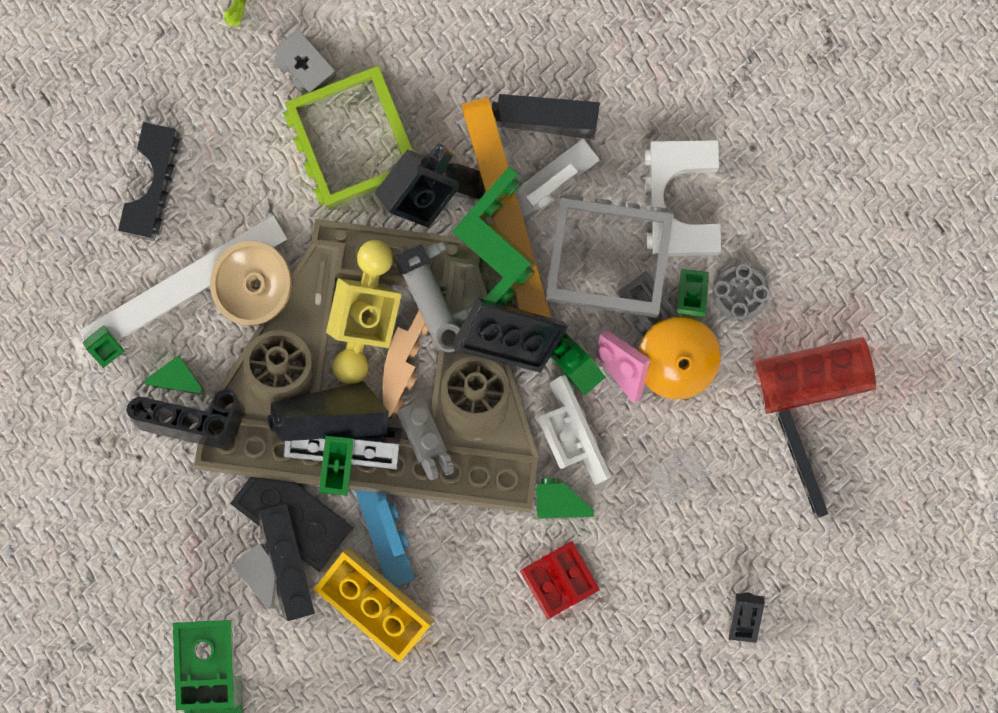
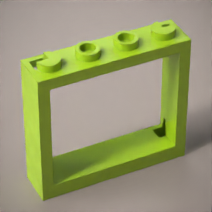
(303, 144)

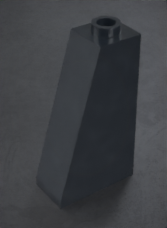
(547, 115)
(333, 412)

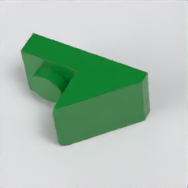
(692, 292)

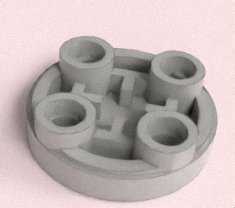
(740, 292)

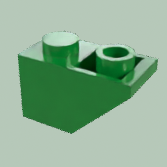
(576, 365)

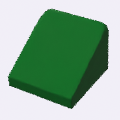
(103, 346)

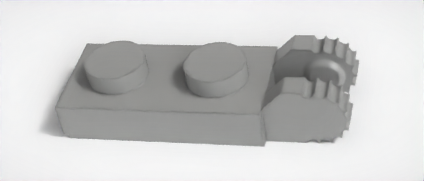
(425, 439)

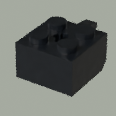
(419, 186)

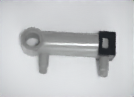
(427, 293)

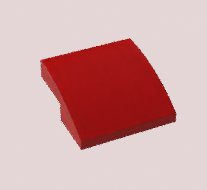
(559, 580)

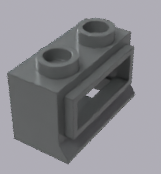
(647, 283)

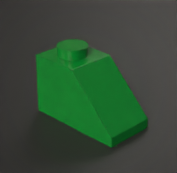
(559, 501)

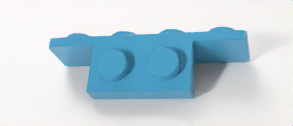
(386, 537)

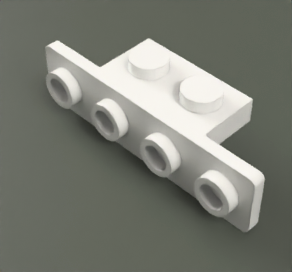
(556, 176)
(570, 434)

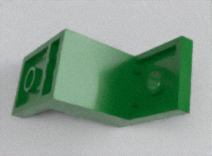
(492, 244)
(210, 682)

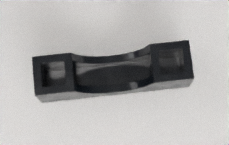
(142, 216)
(285, 561)

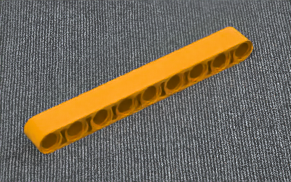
(509, 219)

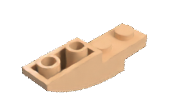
(397, 372)

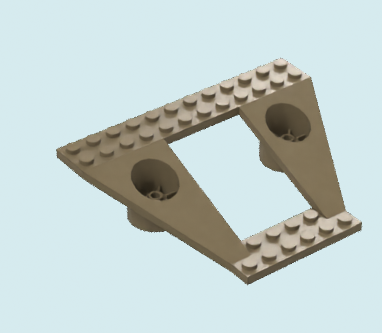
(489, 450)

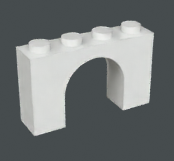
(667, 161)

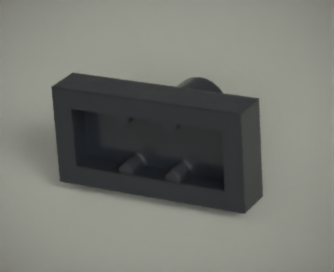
(746, 617)

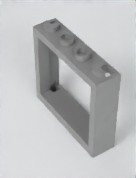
(603, 302)

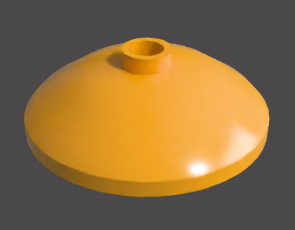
(669, 344)

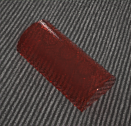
(814, 375)

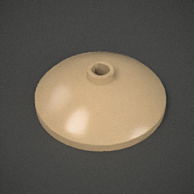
(234, 281)

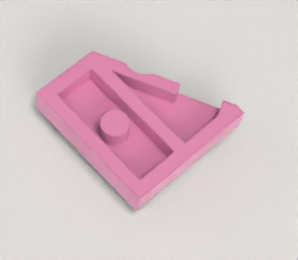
(624, 364)

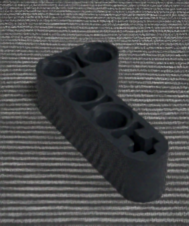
(184, 417)

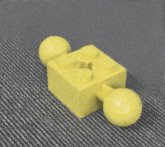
(358, 328)

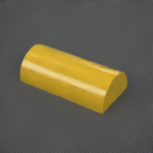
(374, 604)

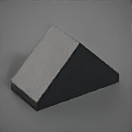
(469, 181)

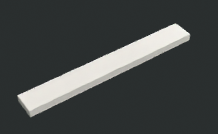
(179, 286)

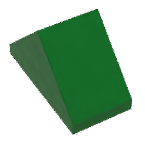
(175, 377)
(336, 466)

